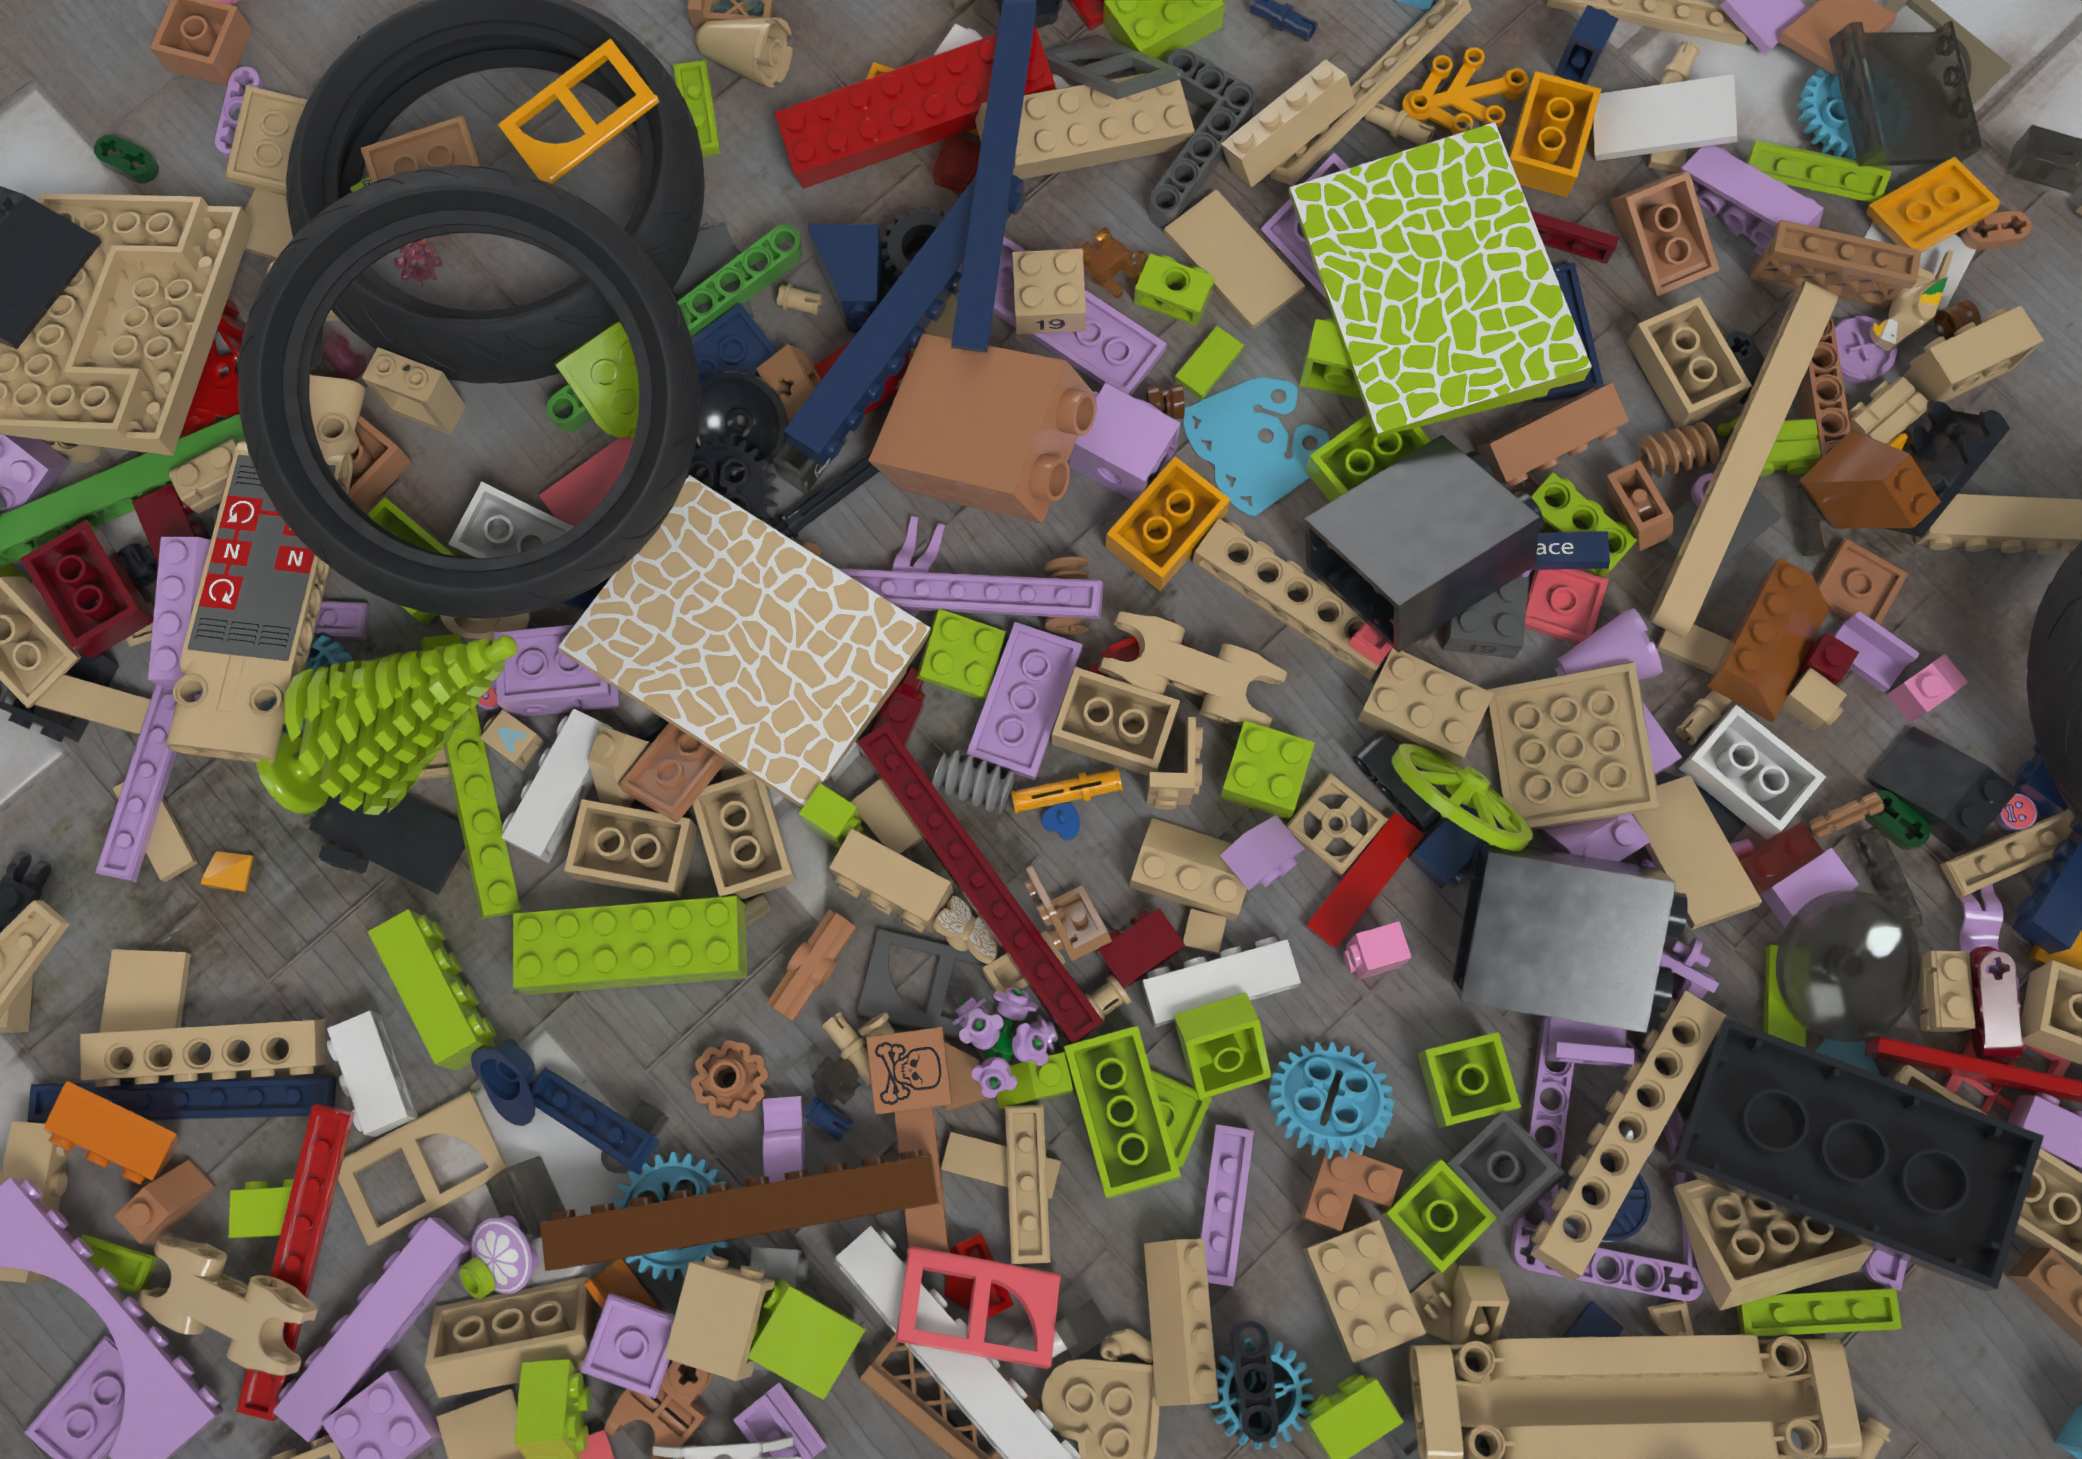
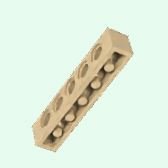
(1273, 596)
(103, 1051)

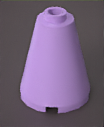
(1612, 645)

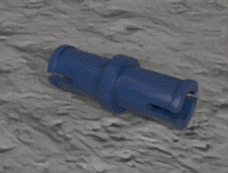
(1284, 18)

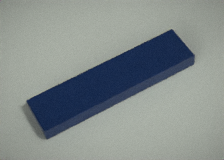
(592, 1120)

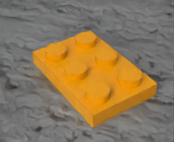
(1933, 206)

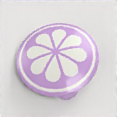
(505, 1253)

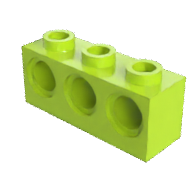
(1575, 506)

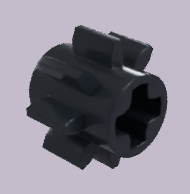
(139, 563)

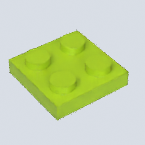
(961, 654)

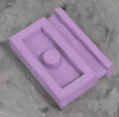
(779, 1417)

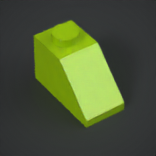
(1037, 1082)

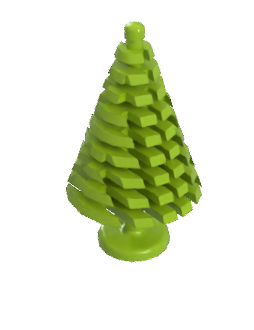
(376, 723)

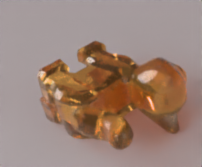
(1109, 260)

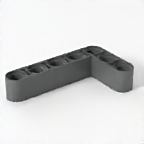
(1206, 139)

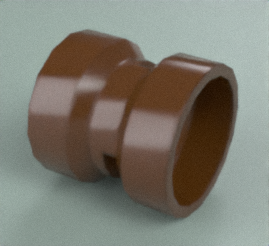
(1173, 400)

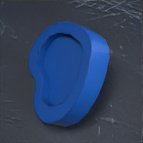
(1062, 819)

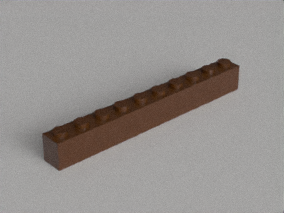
(738, 1212)

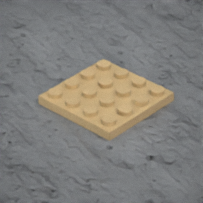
(1574, 747)

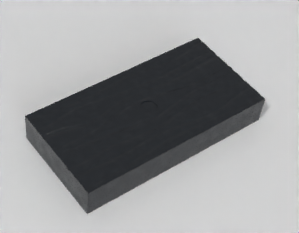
(1858, 1154)

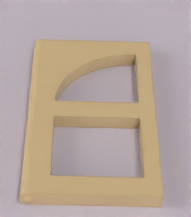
(458, 1118)

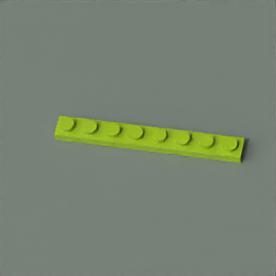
(478, 811)

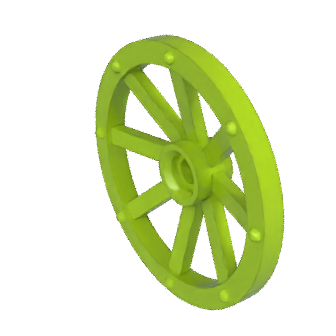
(1466, 787)

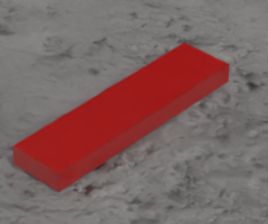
(1364, 880)

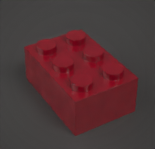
(88, 589)

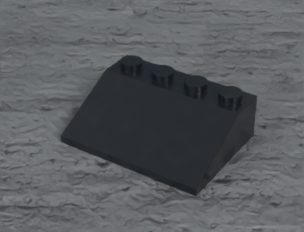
(37, 262)

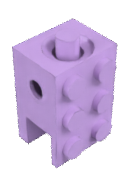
(545, 680)

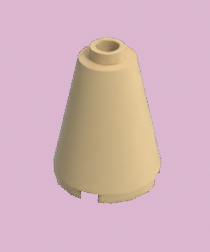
(749, 47)

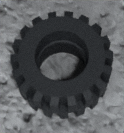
(905, 237)

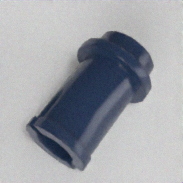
(825, 1116)

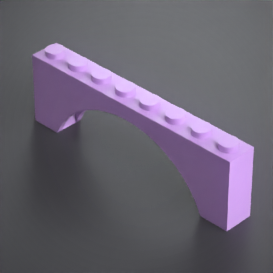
(161, 1397)

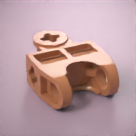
(672, 1414)

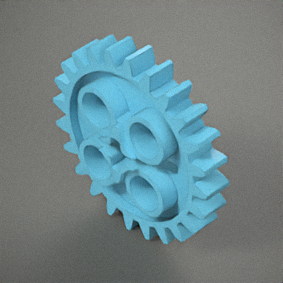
(1826, 114)
(1365, 1111)
(653, 1180)

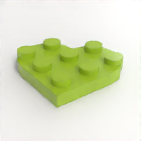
(605, 380)

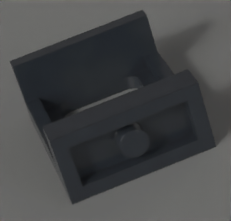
(95, 670)

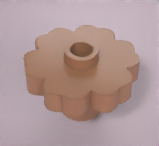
(711, 1082)

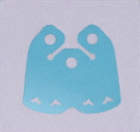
(1236, 448)

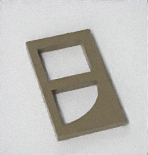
(1982, 63)

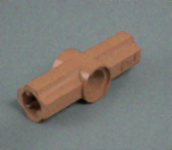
(811, 965)

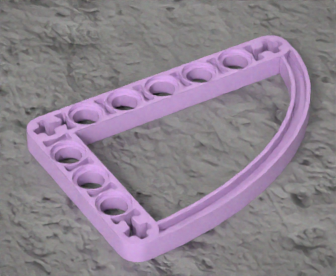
(1625, 1263)

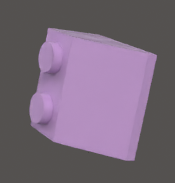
(1601, 838)

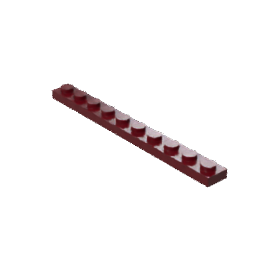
(980, 884)

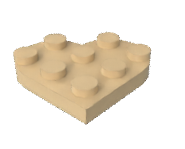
(1104, 1407)

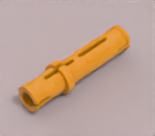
(1109, 781)

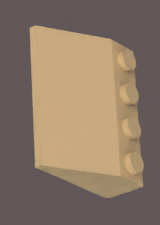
(1757, 1250)

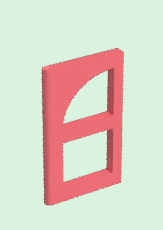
(1032, 1287)

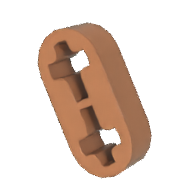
(1996, 234)

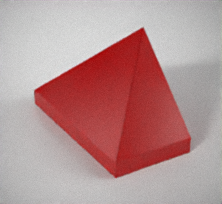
(960, 1288)

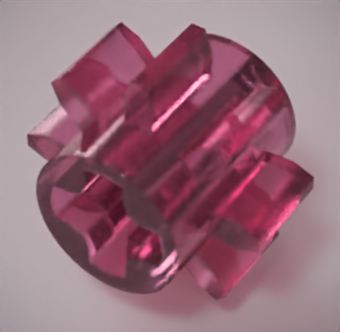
(417, 271)

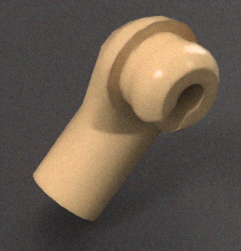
(1125, 1343)

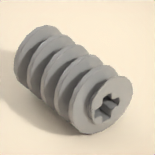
(973, 781)

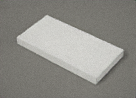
(1665, 117)

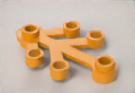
(1461, 96)

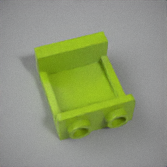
(803, 1338)

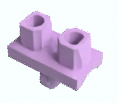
(1696, 981)

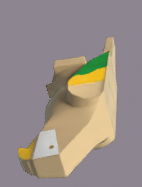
(1912, 307)

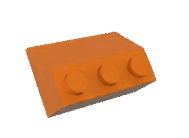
(110, 1134)

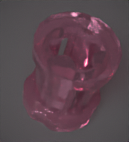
(343, 359)

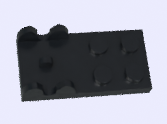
(1951, 452)

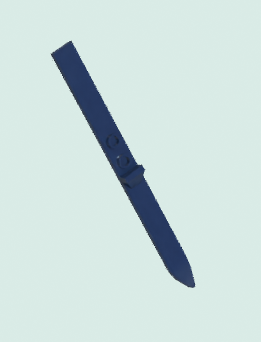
(994, 176)

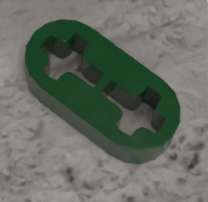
(123, 164)
(1895, 821)

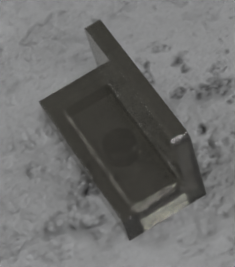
(527, 1195)

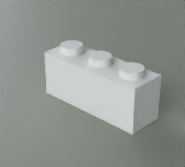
(371, 1074)

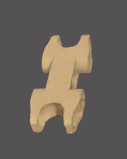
(1167, 662)
(246, 1313)

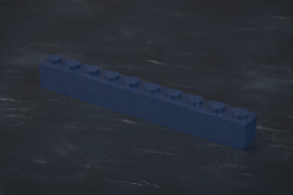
(888, 335)

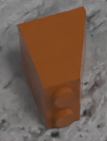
(1869, 486)

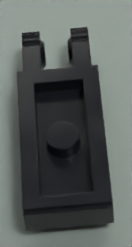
(14, 894)

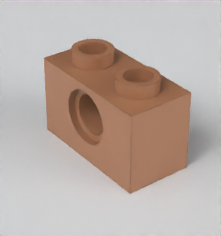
(1640, 505)

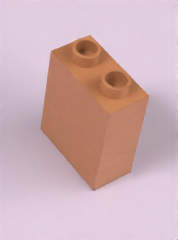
(985, 428)

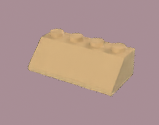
(487, 1339)

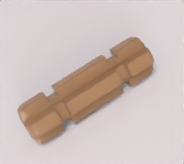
(1846, 815)

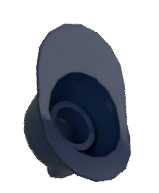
(506, 1079)

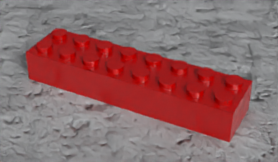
(897, 110)

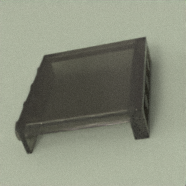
(1905, 96)

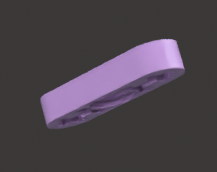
(232, 102)

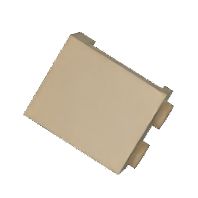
(718, 1317)

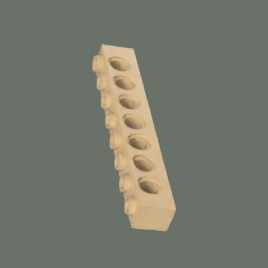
(1699, 1025)

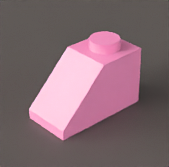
(1927, 688)

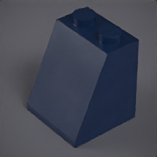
(851, 268)

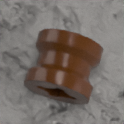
(1952, 319)

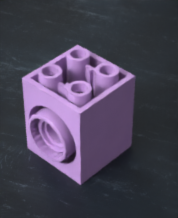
(1126, 443)

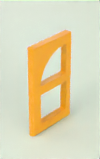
(555, 160)

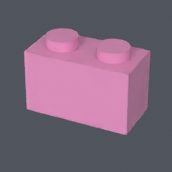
(1376, 951)

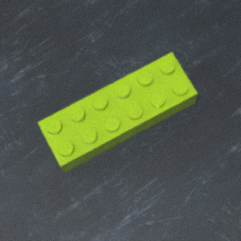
(629, 945)

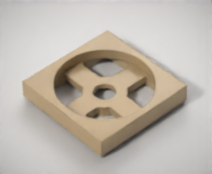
(1317, 846)

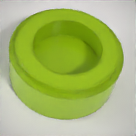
(476, 1278)

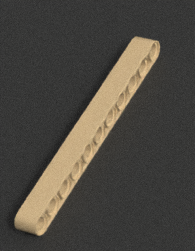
(1743, 459)

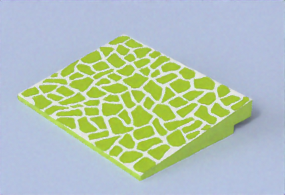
(1439, 282)

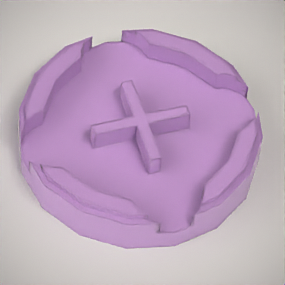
(1858, 355)

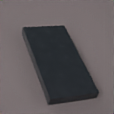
(406, 840)

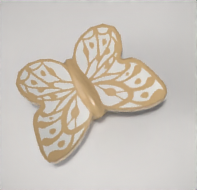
(965, 931)

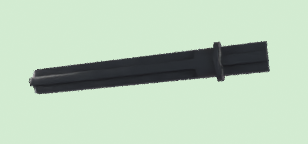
(825, 498)

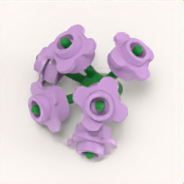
(984, 1033)

